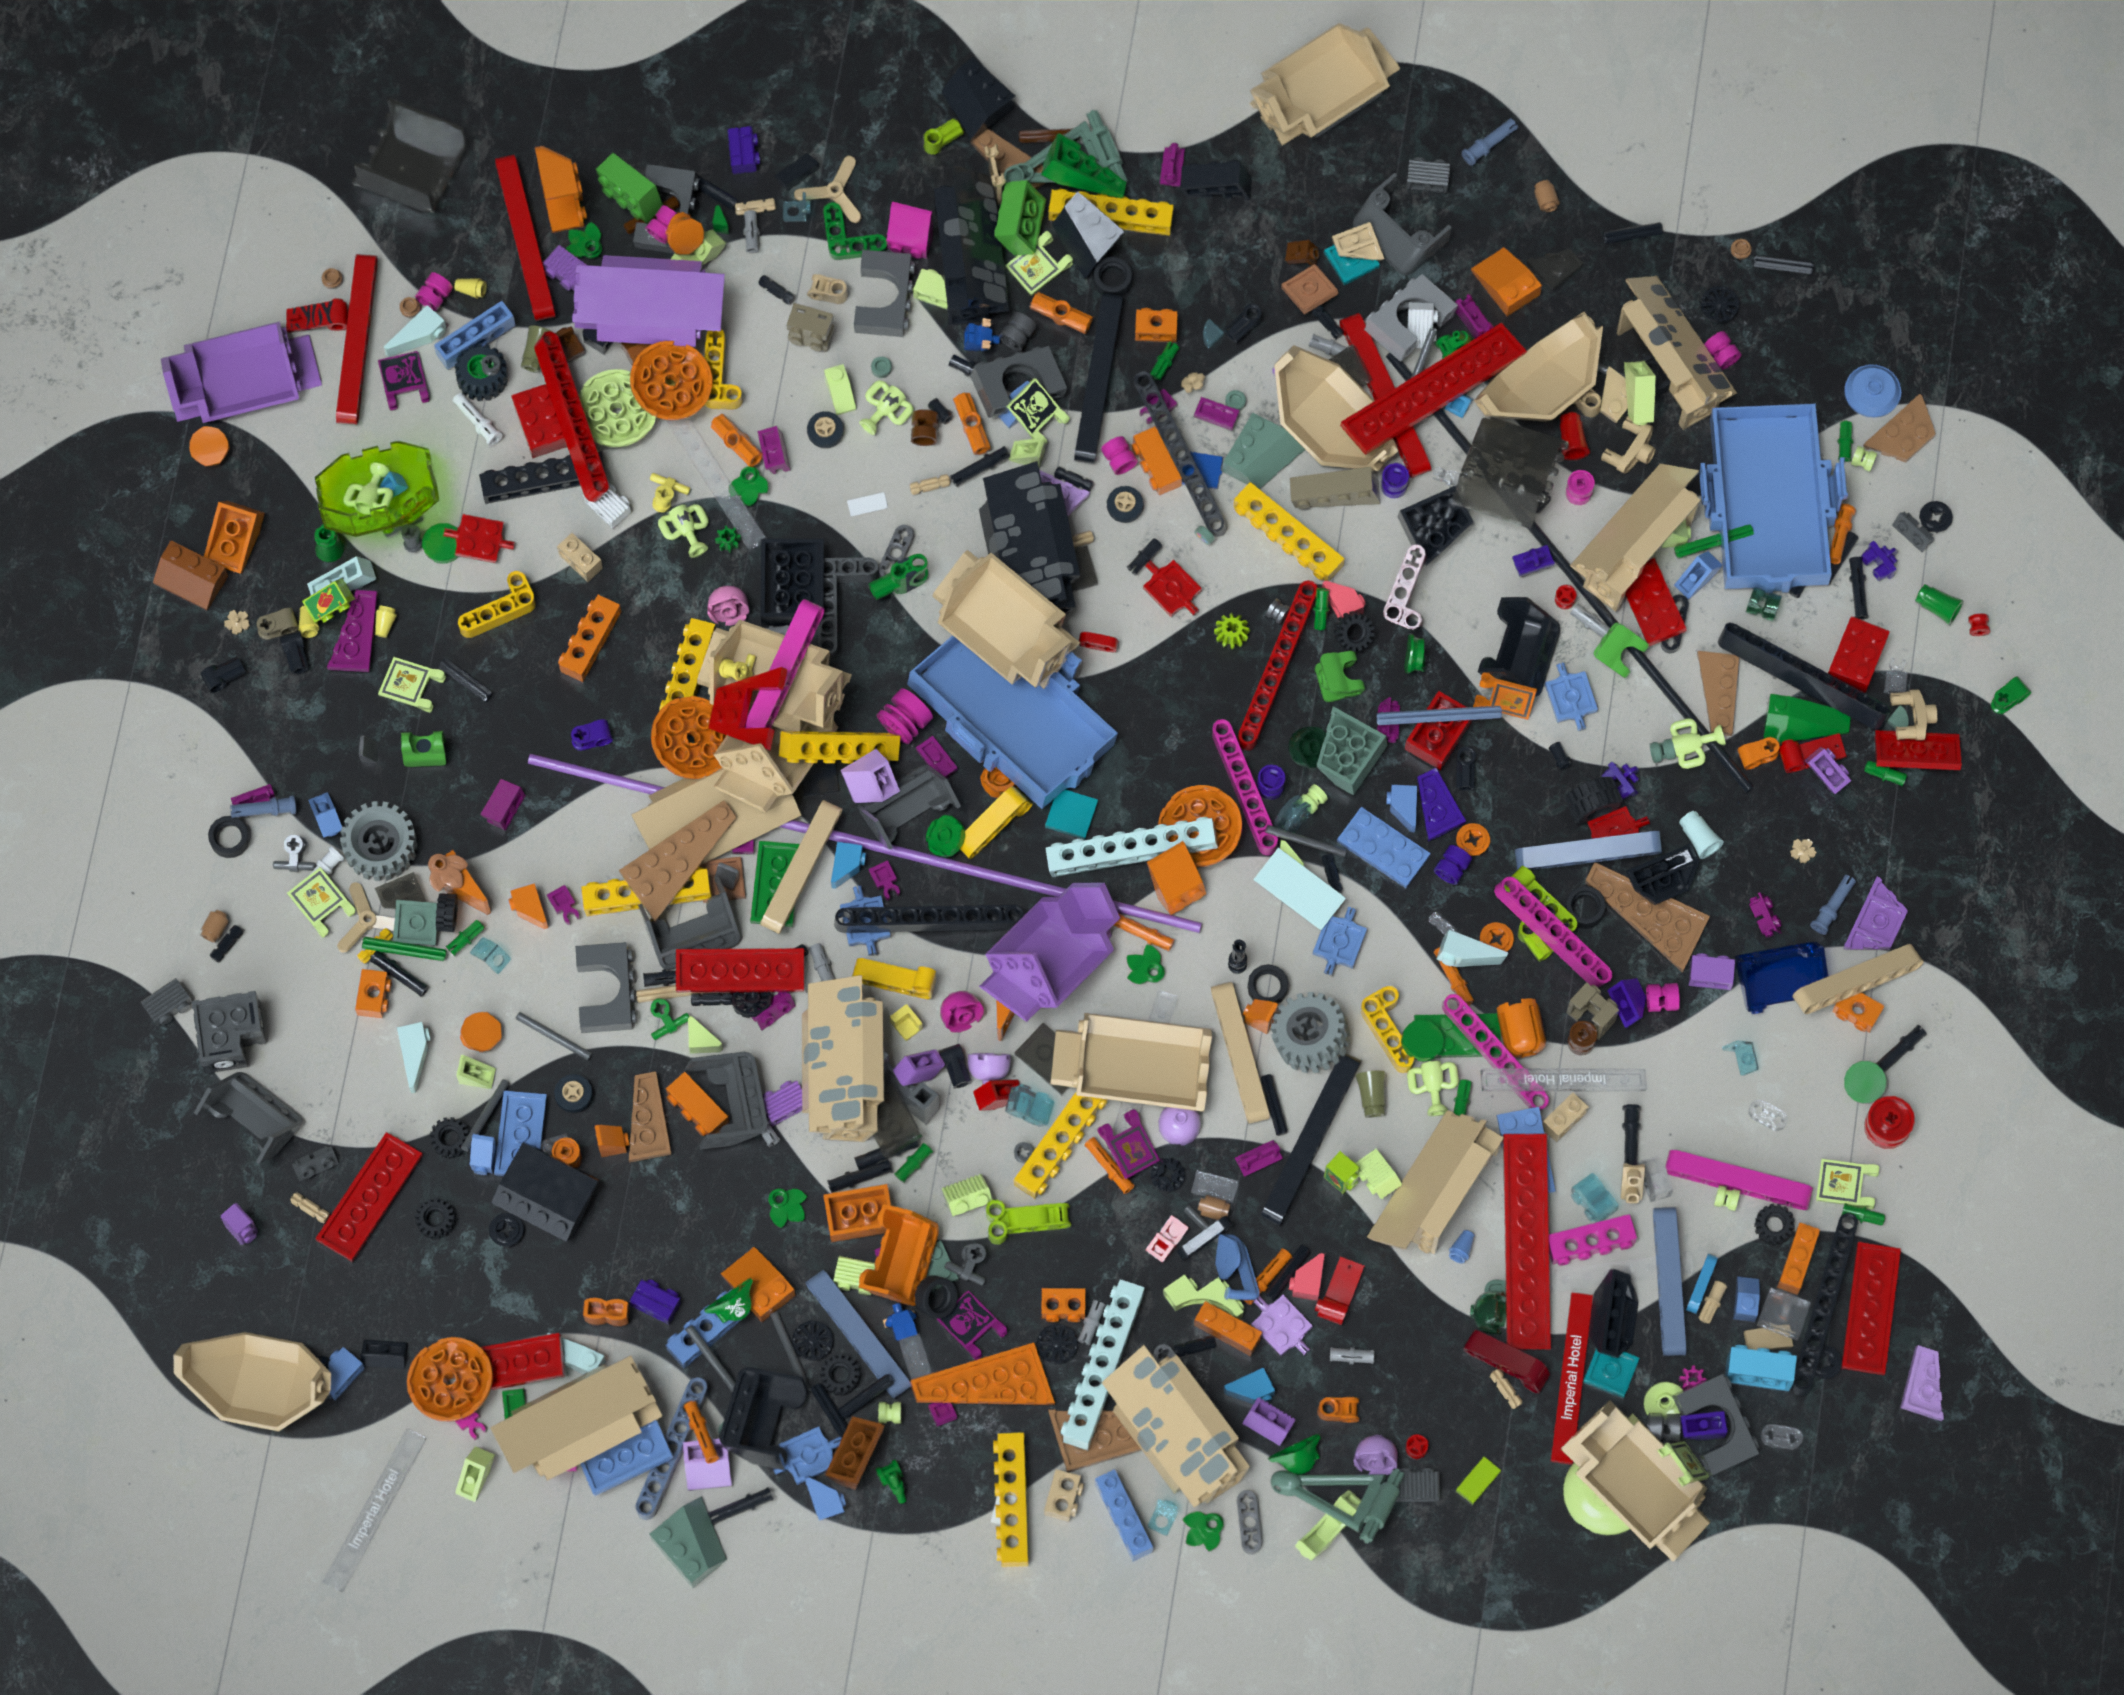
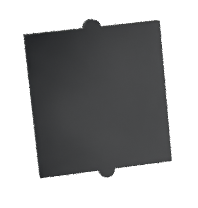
(821, 779)

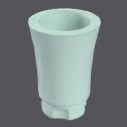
(1700, 834)

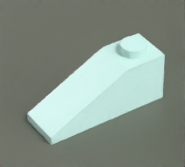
(418, 332)
(354, 572)
(1464, 951)
(414, 1048)
(580, 1357)

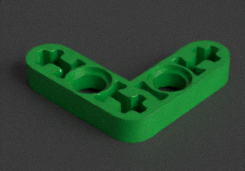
(841, 241)

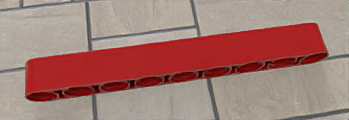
(525, 238)
(356, 339)
(571, 416)
(1407, 441)
(1277, 674)

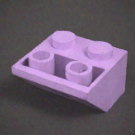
(870, 778)
(704, 1475)

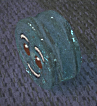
(1293, 814)

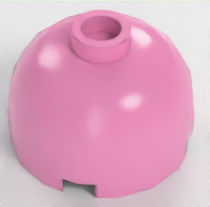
(728, 605)

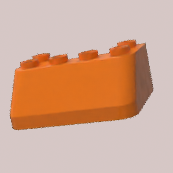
(560, 189)
(903, 1255)

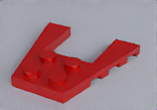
(733, 703)

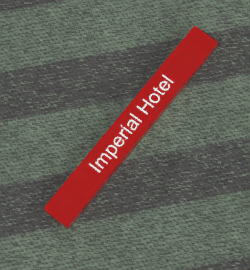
(1571, 1374)

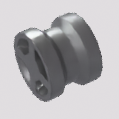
(1278, 611)

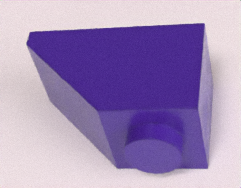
(1629, 999)
(1704, 1426)

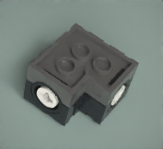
(226, 1028)

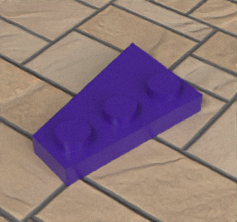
(1438, 805)

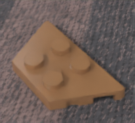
(1904, 432)

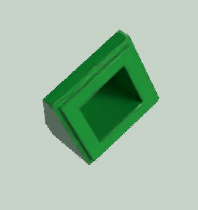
(719, 222)

